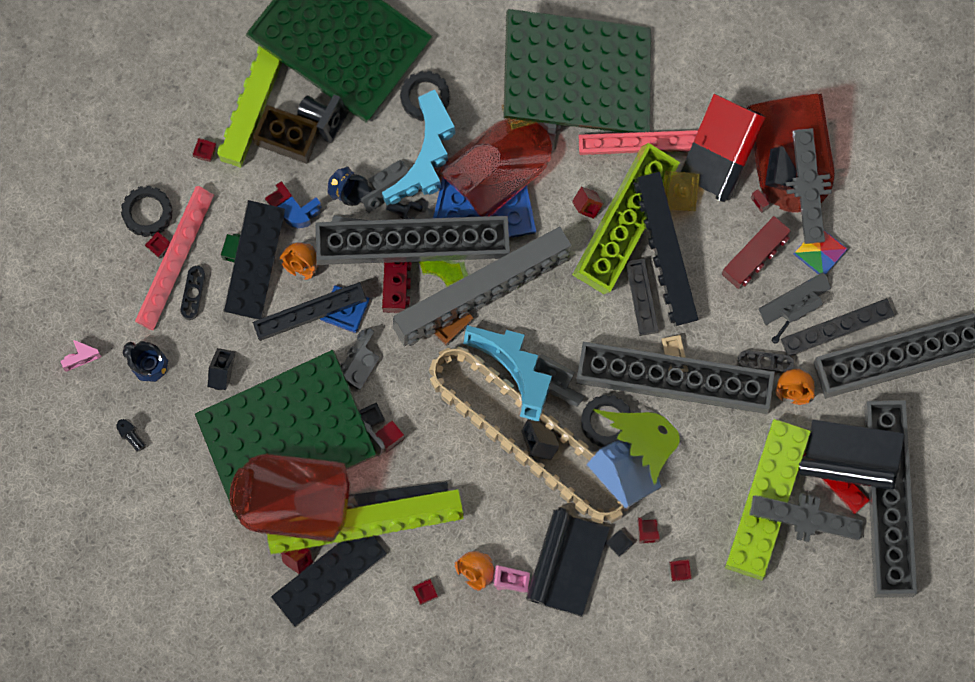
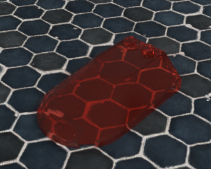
(781, 119)
(498, 164)
(291, 497)

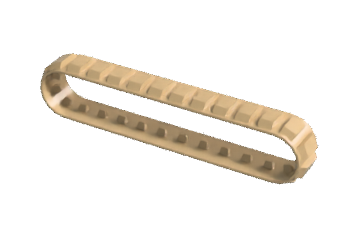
(508, 444)

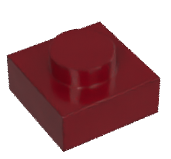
(204, 150)
(760, 200)
(158, 245)
(680, 570)
(425, 592)

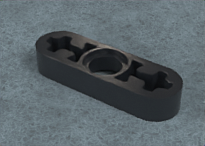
(200, 280)
(779, 368)

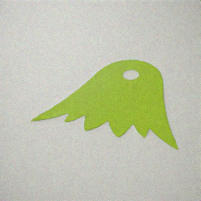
(646, 439)

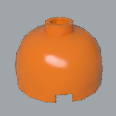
(297, 257)
(796, 385)
(477, 568)

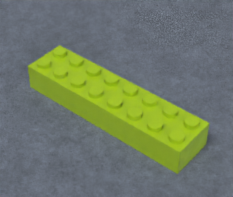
(621, 224)
(772, 480)

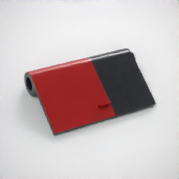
(723, 146)

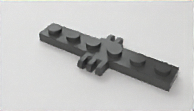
(808, 186)
(806, 517)

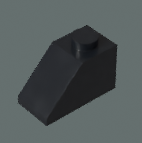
(780, 169)
(221, 369)
(539, 440)

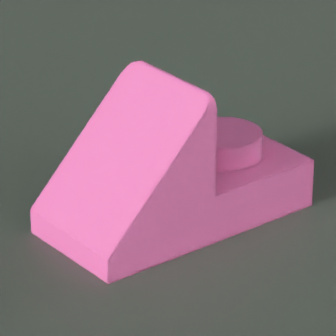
(85, 355)
(511, 579)

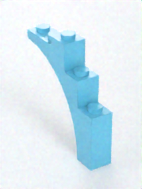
(433, 154)
(521, 365)

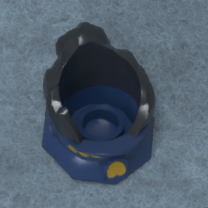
(348, 186)
(145, 360)

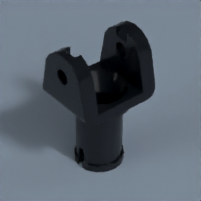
(402, 210)
(128, 432)

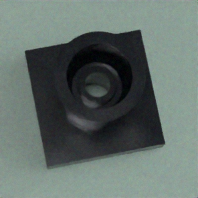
(328, 117)

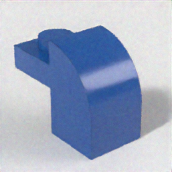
(297, 216)

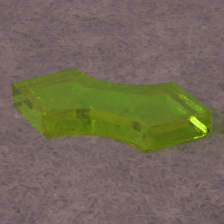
(445, 271)

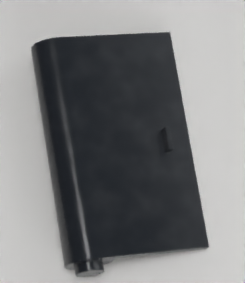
(852, 454)
(567, 563)

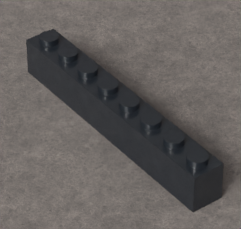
(666, 249)

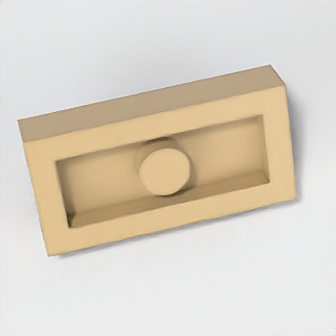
(674, 347)

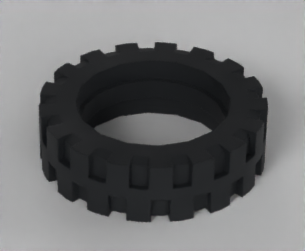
(422, 77)
(143, 192)
(587, 412)

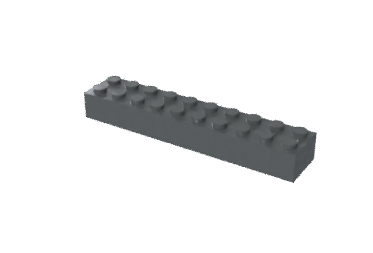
(411, 240)
(481, 287)
(896, 356)
(649, 375)
(892, 512)

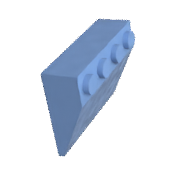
(623, 473)

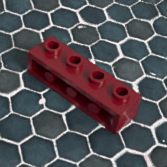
(756, 252)
(395, 287)

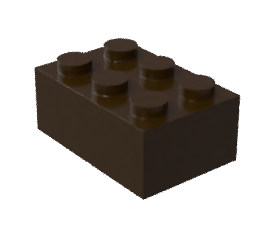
(286, 134)

